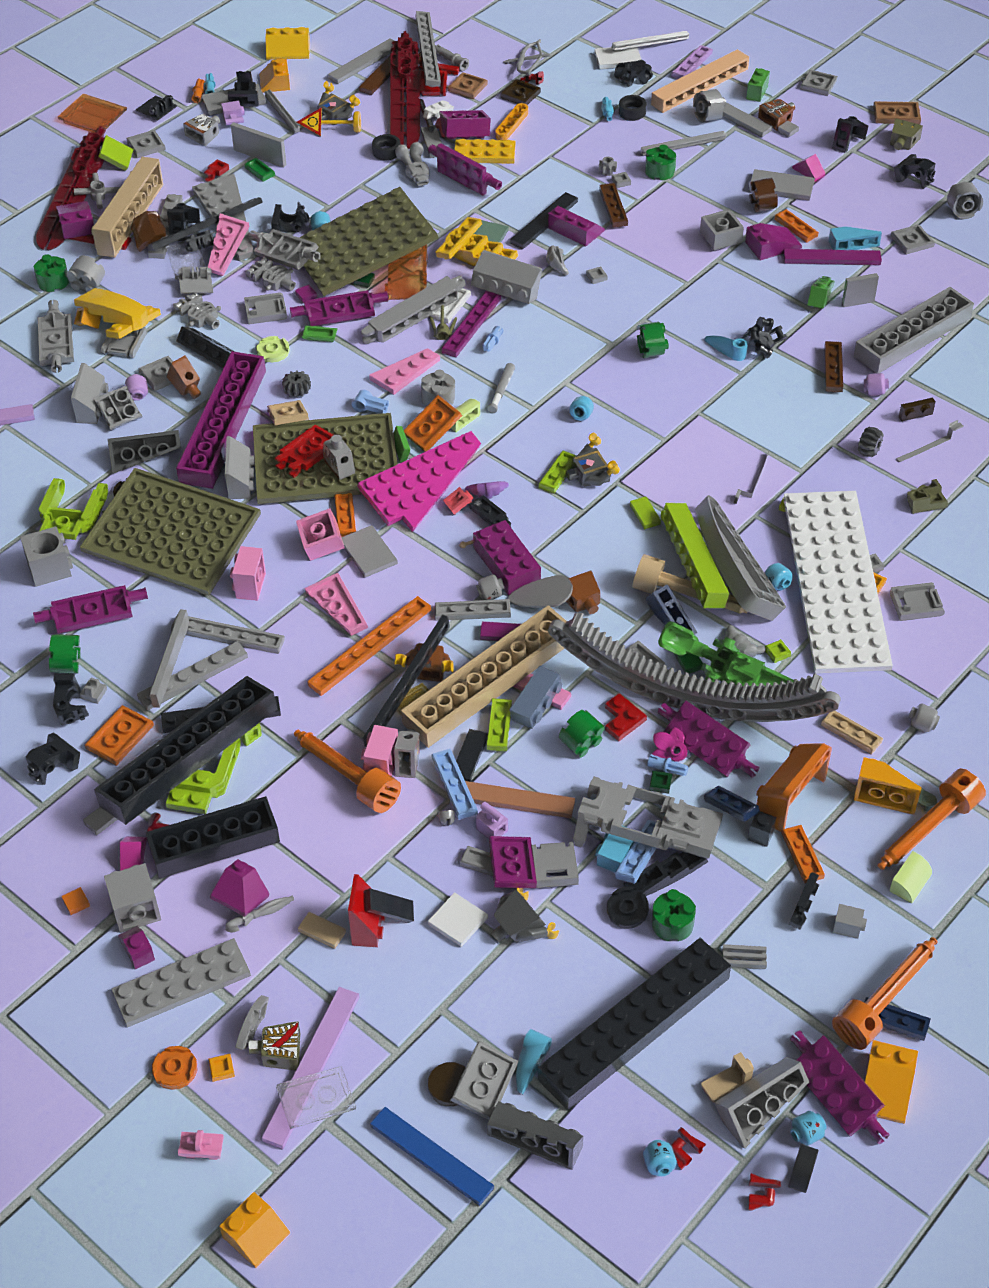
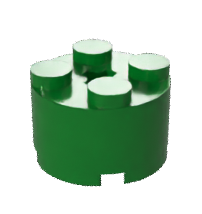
(660, 162)
(51, 273)
(652, 339)
(64, 653)
(582, 732)
(673, 916)

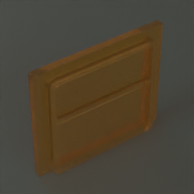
(91, 112)

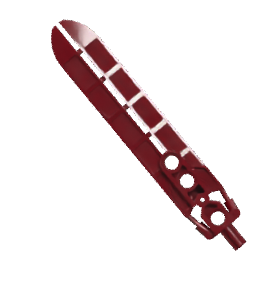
(405, 72)
(78, 175)

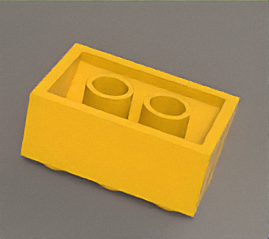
(287, 43)

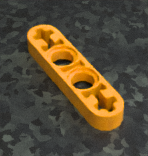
(511, 122)

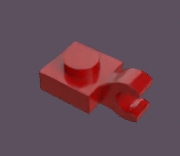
(216, 168)

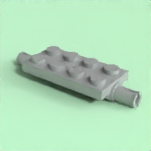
(284, 248)
(55, 338)

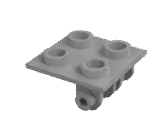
(195, 281)

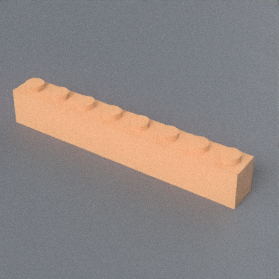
(699, 80)

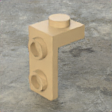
(729, 1079)

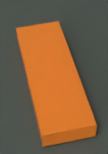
(796, 225)
(345, 513)
(802, 852)

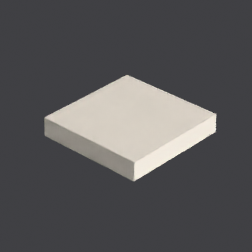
(457, 919)

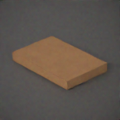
(886, 112)

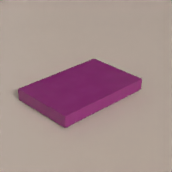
(512, 862)

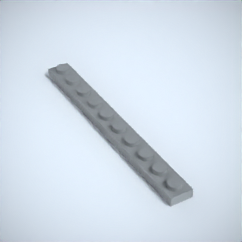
(427, 49)

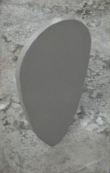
(544, 592)

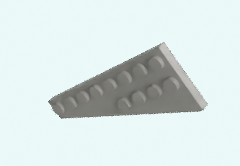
(220, 196)

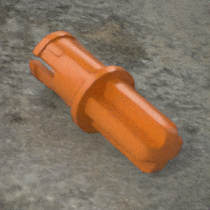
(198, 90)

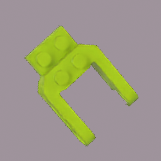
(71, 521)
(199, 788)

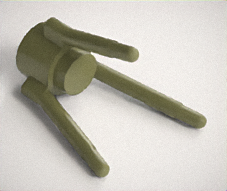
(442, 331)

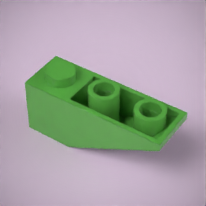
(820, 292)

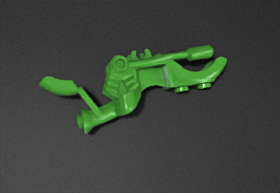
(726, 662)

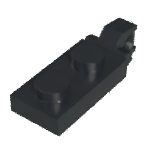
(488, 511)
(803, 905)

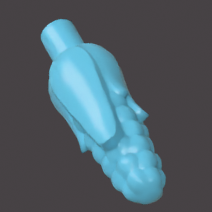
(607, 108)

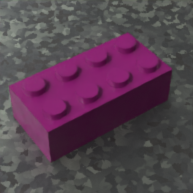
(506, 556)

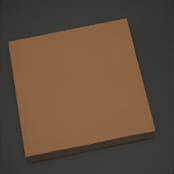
(468, 85)

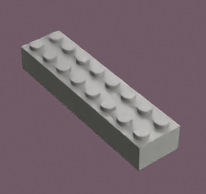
(913, 330)

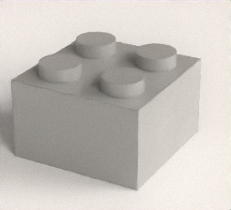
(721, 229)

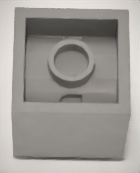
(47, 556)
(132, 897)

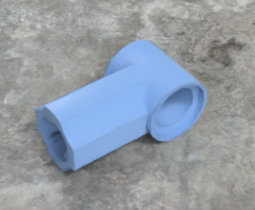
(365, 401)

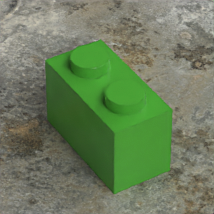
(758, 84)

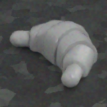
(555, 259)
(742, 643)

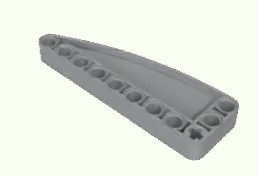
(736, 562)

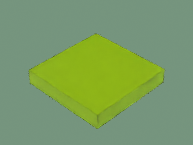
(115, 153)

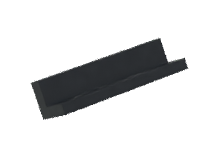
(204, 345)

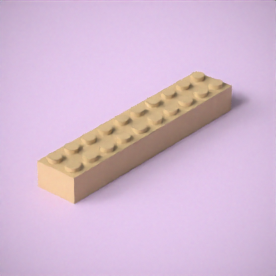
(483, 678)

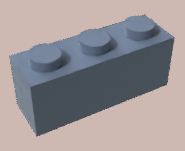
(536, 697)

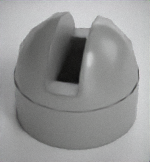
(446, 815)

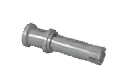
(455, 59)

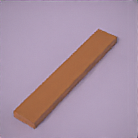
(522, 799)

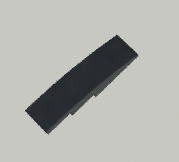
(667, 872)

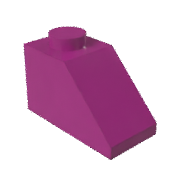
(137, 947)

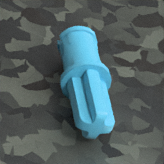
(209, 83)

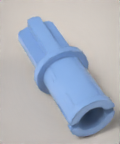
(492, 338)
(667, 765)

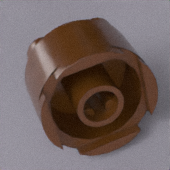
(763, 195)

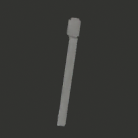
(952, 427)
(747, 494)

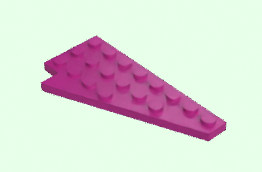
(416, 484)

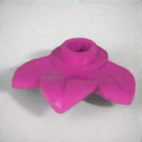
(667, 743)

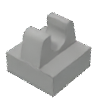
(93, 691)

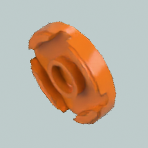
(174, 1067)

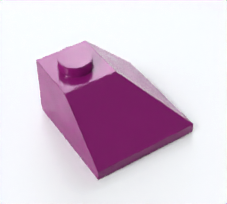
(240, 888)

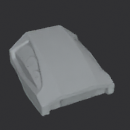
(118, 407)

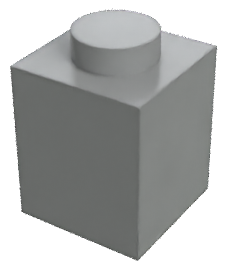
(849, 921)

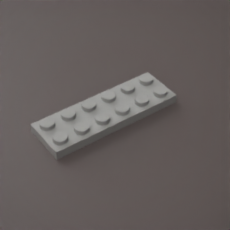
(181, 982)

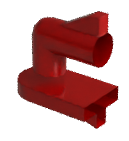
(539, 77)
(682, 1157)
(768, 1199)

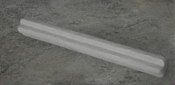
(282, 111)

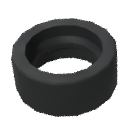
(632, 101)
(385, 140)
(803, 1168)

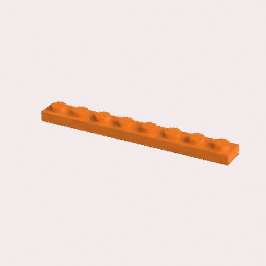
(369, 646)

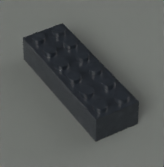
(212, 837)

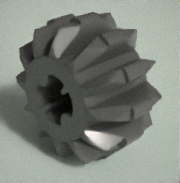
(296, 383)
(870, 441)

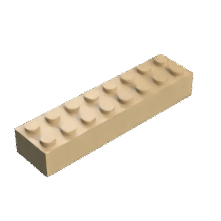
(129, 202)

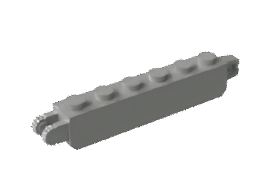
(412, 310)

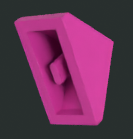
(810, 167)
(132, 851)

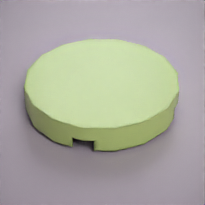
(273, 349)

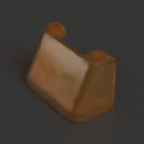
(407, 275)

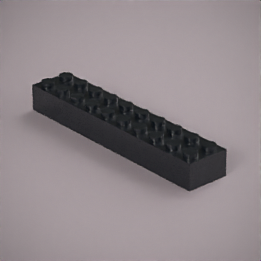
(185, 750)
(633, 1023)

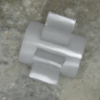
(607, 166)

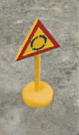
(314, 120)

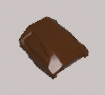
(147, 229)

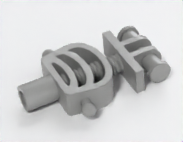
(273, 276)
(198, 312)

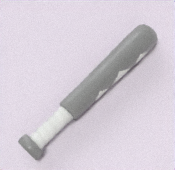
(502, 385)

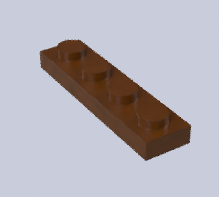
(613, 205)
(833, 366)

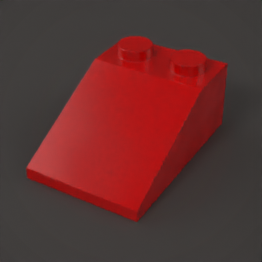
(364, 925)

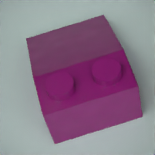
(75, 219)
(770, 240)

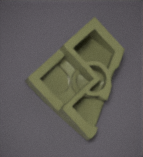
(927, 498)

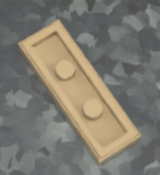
(852, 731)

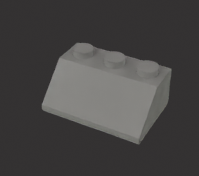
(88, 387)
(238, 469)

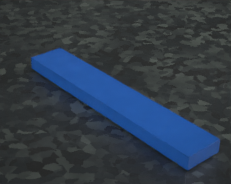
(432, 1156)

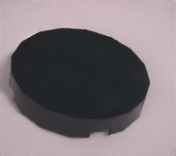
(627, 907)

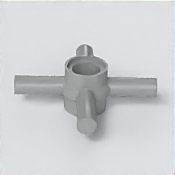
(97, 190)

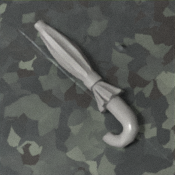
(268, 908)

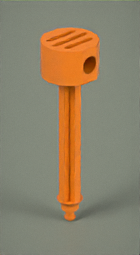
(374, 788)
(958, 792)
(859, 1021)

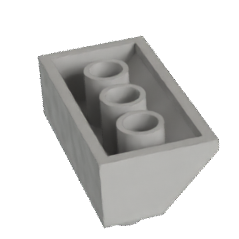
(506, 277)

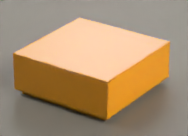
(221, 1067)

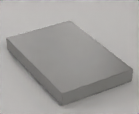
(369, 551)
(484, 1080)

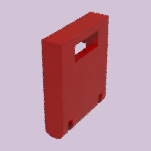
(434, 91)

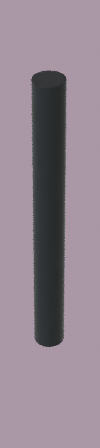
(428, 121)

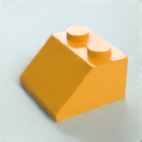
(275, 76)
(254, 1229)

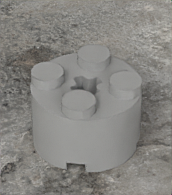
(709, 105)
(964, 200)
(85, 274)
(437, 384)

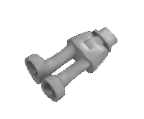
(418, 170)

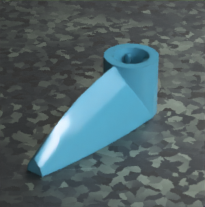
(734, 349)
(532, 1055)

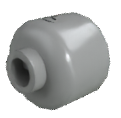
(490, 587)
(924, 717)

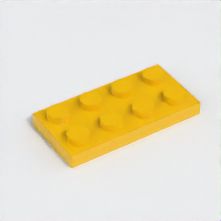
(487, 150)

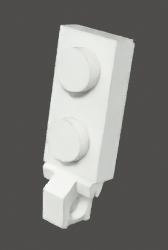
(433, 110)

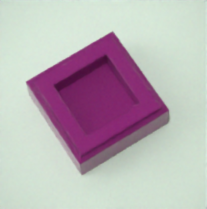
(306, 293)

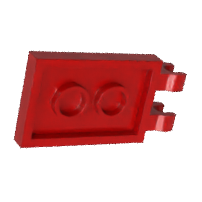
(303, 451)

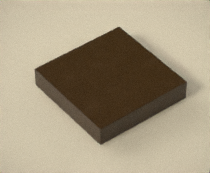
(520, 92)

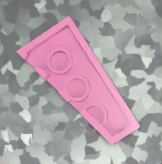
(227, 240)
(403, 372)
(336, 600)

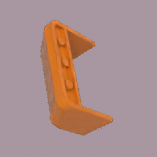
(790, 779)

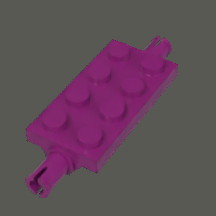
(463, 169)
(339, 307)
(91, 608)
(709, 739)
(840, 1087)

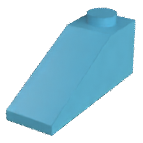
(853, 238)

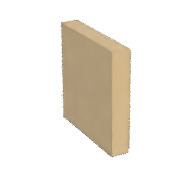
(287, 412)

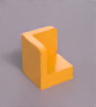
(84, 318)

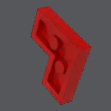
(627, 717)

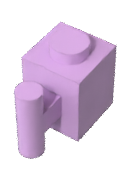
(232, 112)
(490, 821)

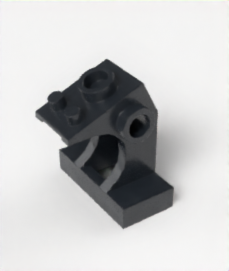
(245, 90)
(846, 130)
(920, 167)
(180, 217)
(290, 222)
(65, 689)
(42, 763)

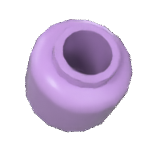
(876, 384)
(137, 386)

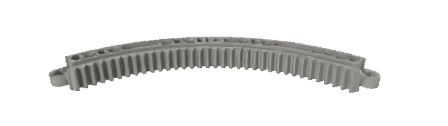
(718, 700)

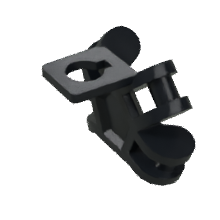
(635, 69)
(763, 339)

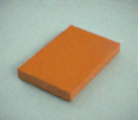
(432, 423)
(119, 735)

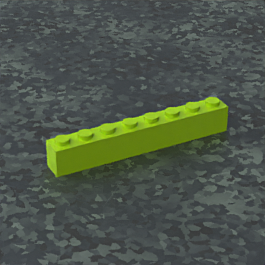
(694, 555)

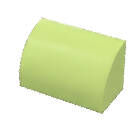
(470, 410)
(911, 877)

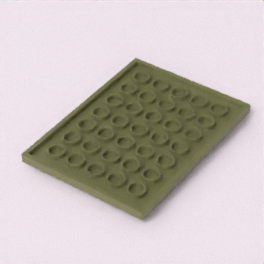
(367, 240)
(366, 435)
(171, 531)

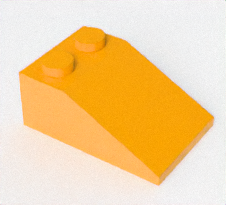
(886, 787)
(891, 1078)

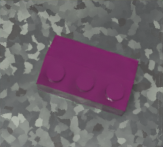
(465, 123)
(573, 226)

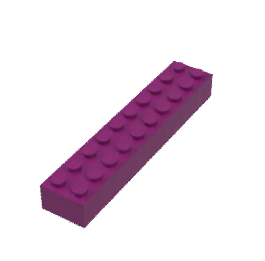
(221, 418)

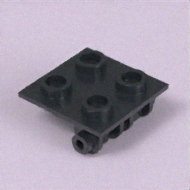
(157, 107)
(194, 243)

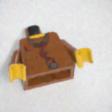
(435, 667)

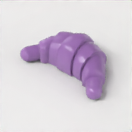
(487, 489)

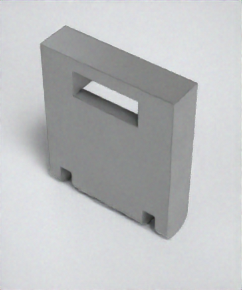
(268, 308)
(126, 345)
(919, 599)
(554, 859)

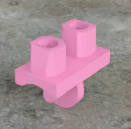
(200, 1145)

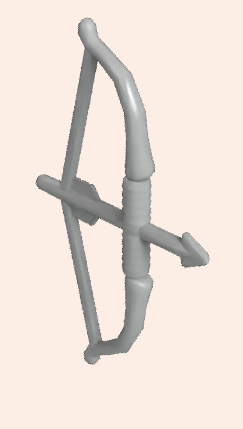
(522, 58)

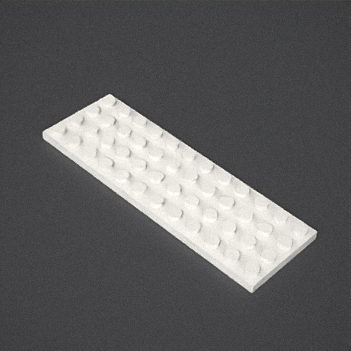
(837, 583)

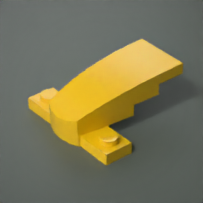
(468, 246)
(117, 309)

